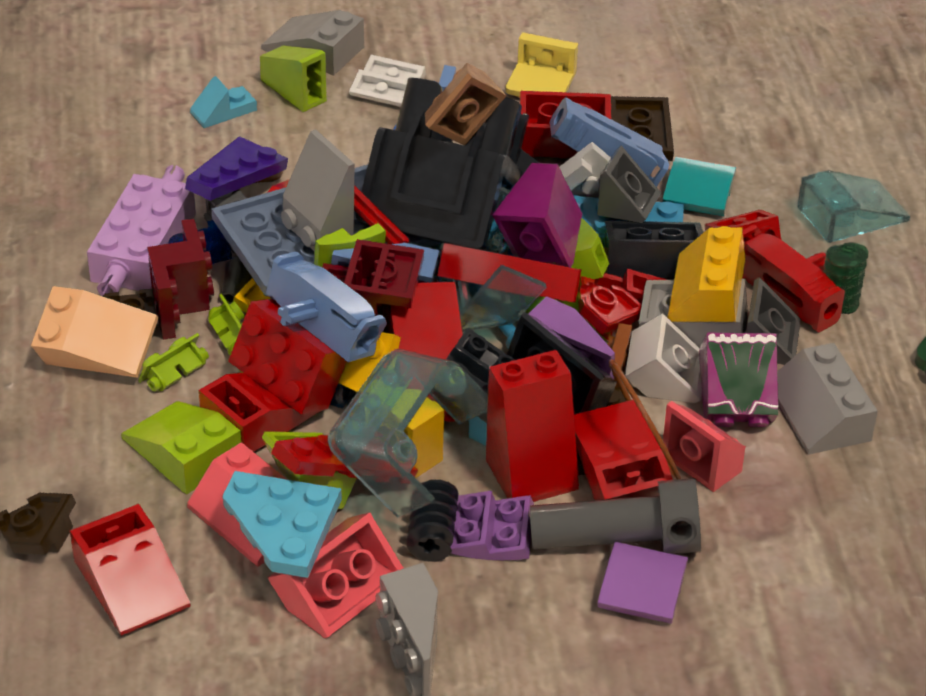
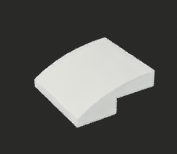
(385, 80)

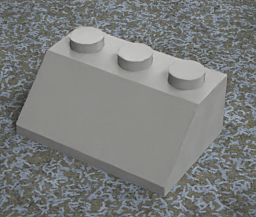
(824, 400)

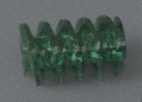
(846, 268)

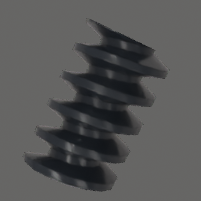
(434, 524)

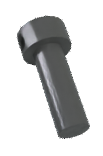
(666, 517)

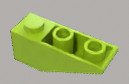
(590, 253)

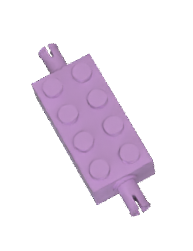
(142, 217)

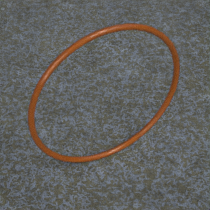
(621, 381)

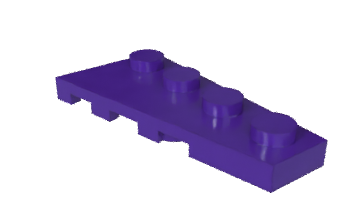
(235, 168)

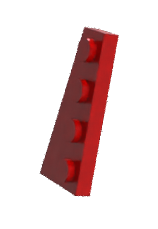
(312, 457)

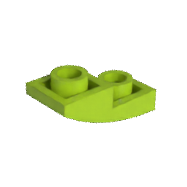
(343, 240)

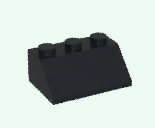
(647, 246)
(590, 384)

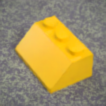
(709, 277)

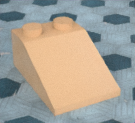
(93, 333)

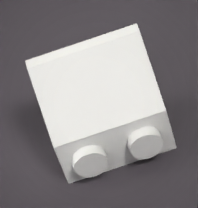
(664, 362)

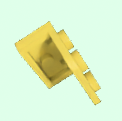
(543, 65)

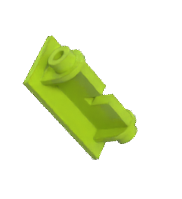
(226, 322)
(161, 369)

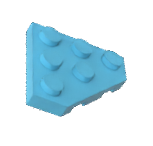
(282, 518)

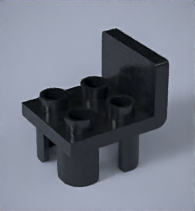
(438, 185)

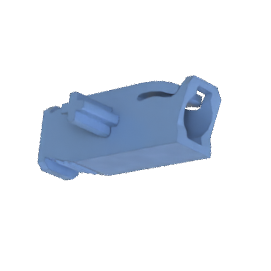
(580, 126)
(324, 307)

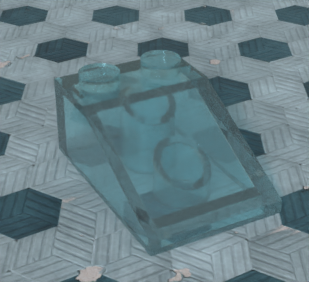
(847, 205)

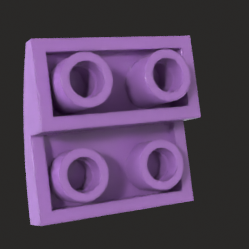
(492, 527)
(642, 582)

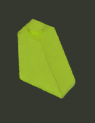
(296, 75)

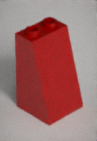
(430, 324)
(532, 427)

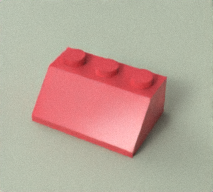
(208, 496)
(342, 576)

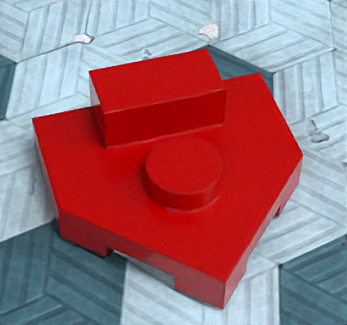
(606, 307)

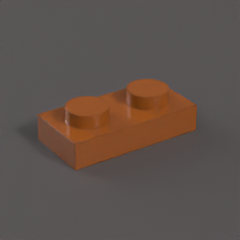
(620, 345)

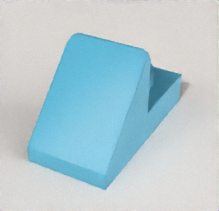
(220, 104)

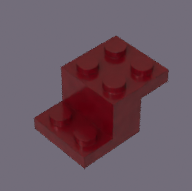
(381, 273)
(180, 278)

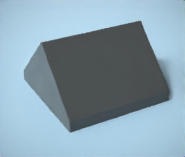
(625, 189)
(772, 315)

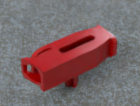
(793, 278)

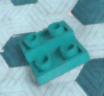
(699, 185)

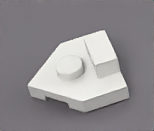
(584, 171)

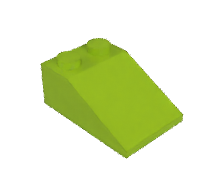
(183, 441)

